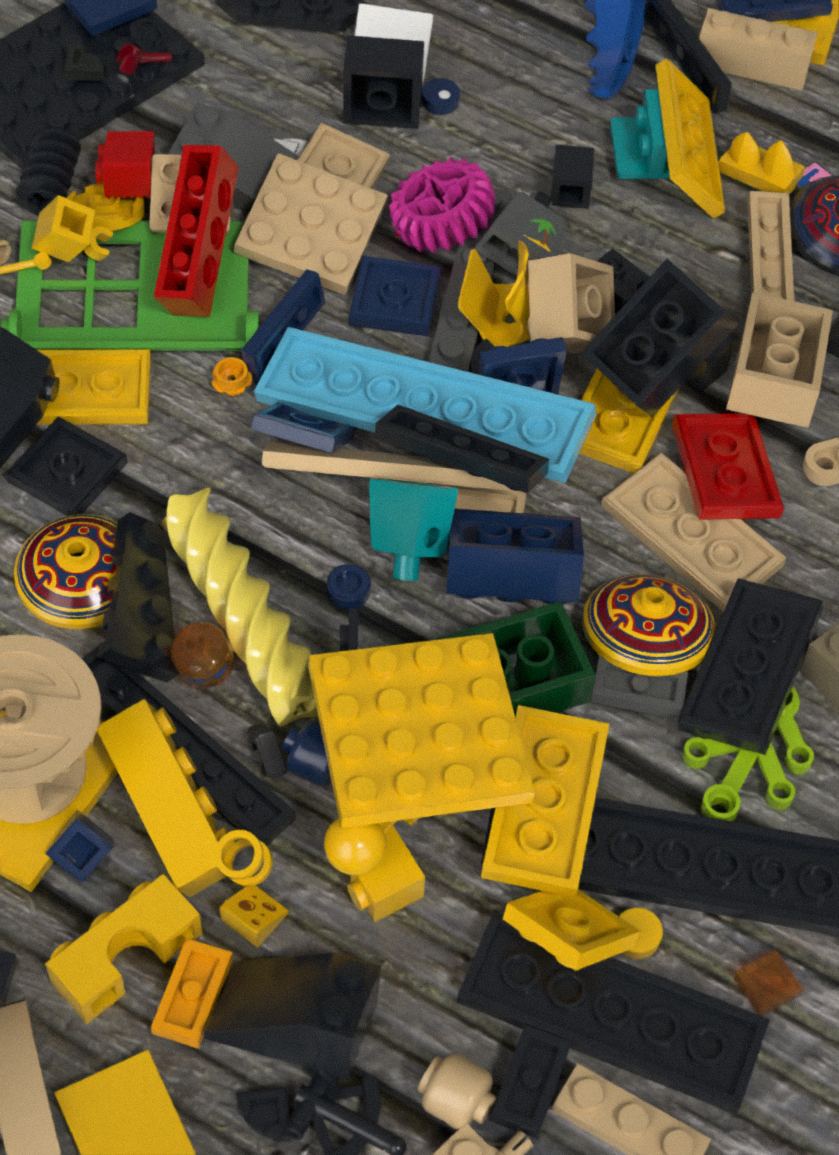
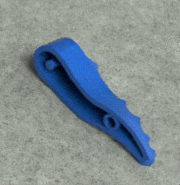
(617, 42)

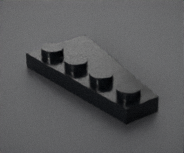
(141, 608)

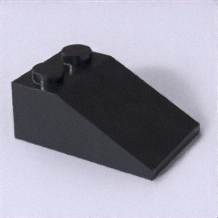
(299, 1010)

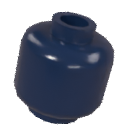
(307, 753)

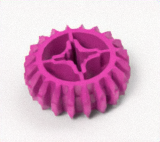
(442, 205)

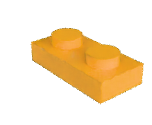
(192, 993)

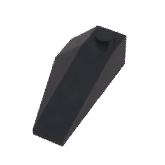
(25, 390)

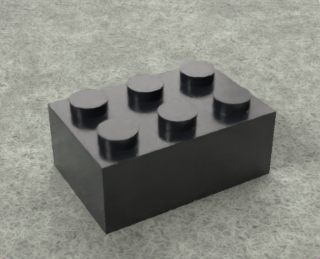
(659, 338)

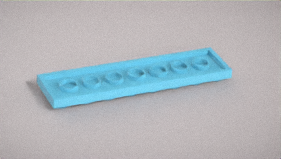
(363, 384)

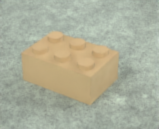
(780, 360)

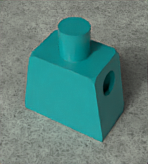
(410, 522)

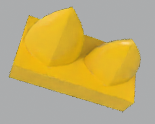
(761, 168)

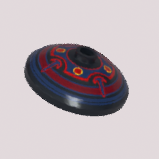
(816, 223)

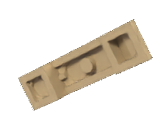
(24, 1102)

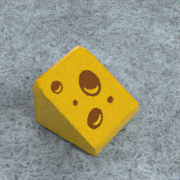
(252, 914)

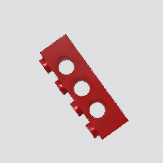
(196, 231)

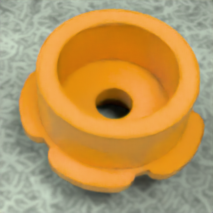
(231, 369)

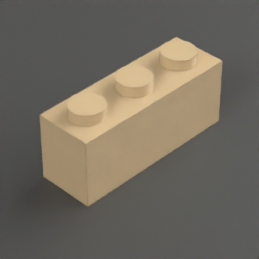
(758, 48)

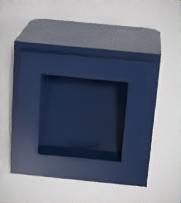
(80, 846)

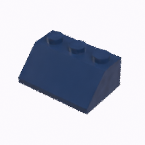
(515, 556)

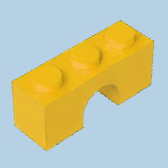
(151, 918)

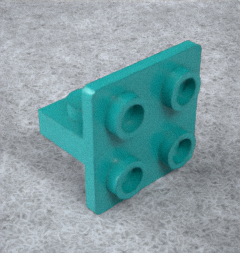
(640, 141)

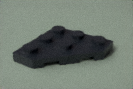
(304, 14)

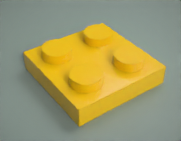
(571, 928)

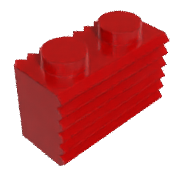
(126, 163)

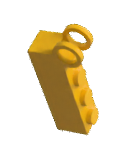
(173, 806)

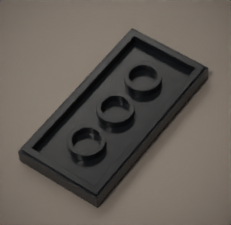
(750, 666)

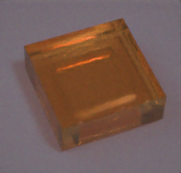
(768, 983)

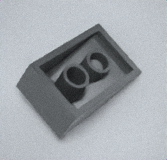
(244, 143)

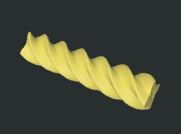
(240, 606)

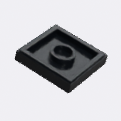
(67, 468)

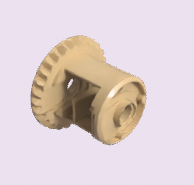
(47, 726)

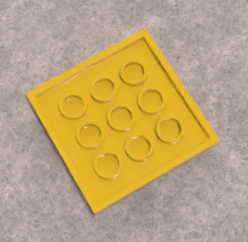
(419, 730)

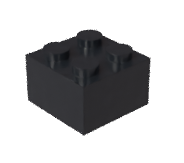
(383, 82)

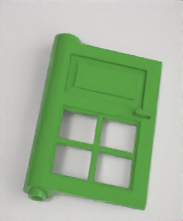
(157, 329)

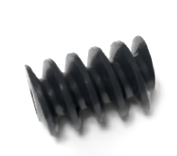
(48, 169)

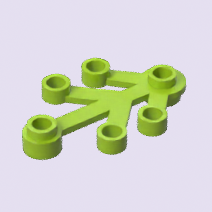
(727, 792)

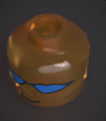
(202, 655)

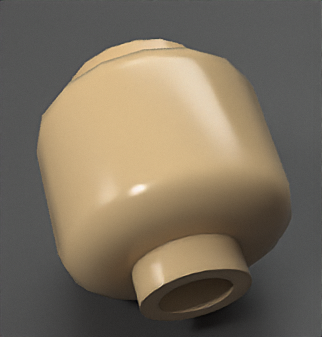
(457, 1091)

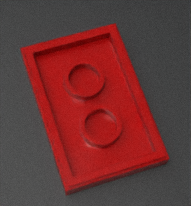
(727, 466)

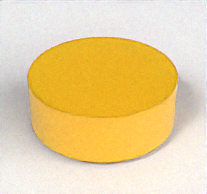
(650, 932)

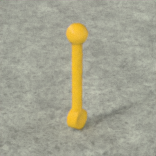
(40, 260)

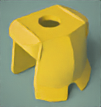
(490, 303)

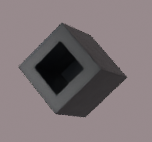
(572, 176)

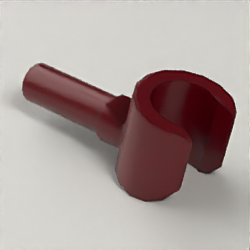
(131, 56)

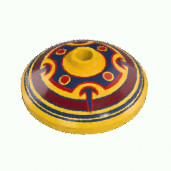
(63, 587)
(648, 624)

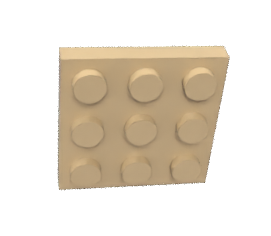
(310, 223)

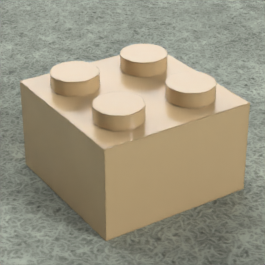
(569, 299)

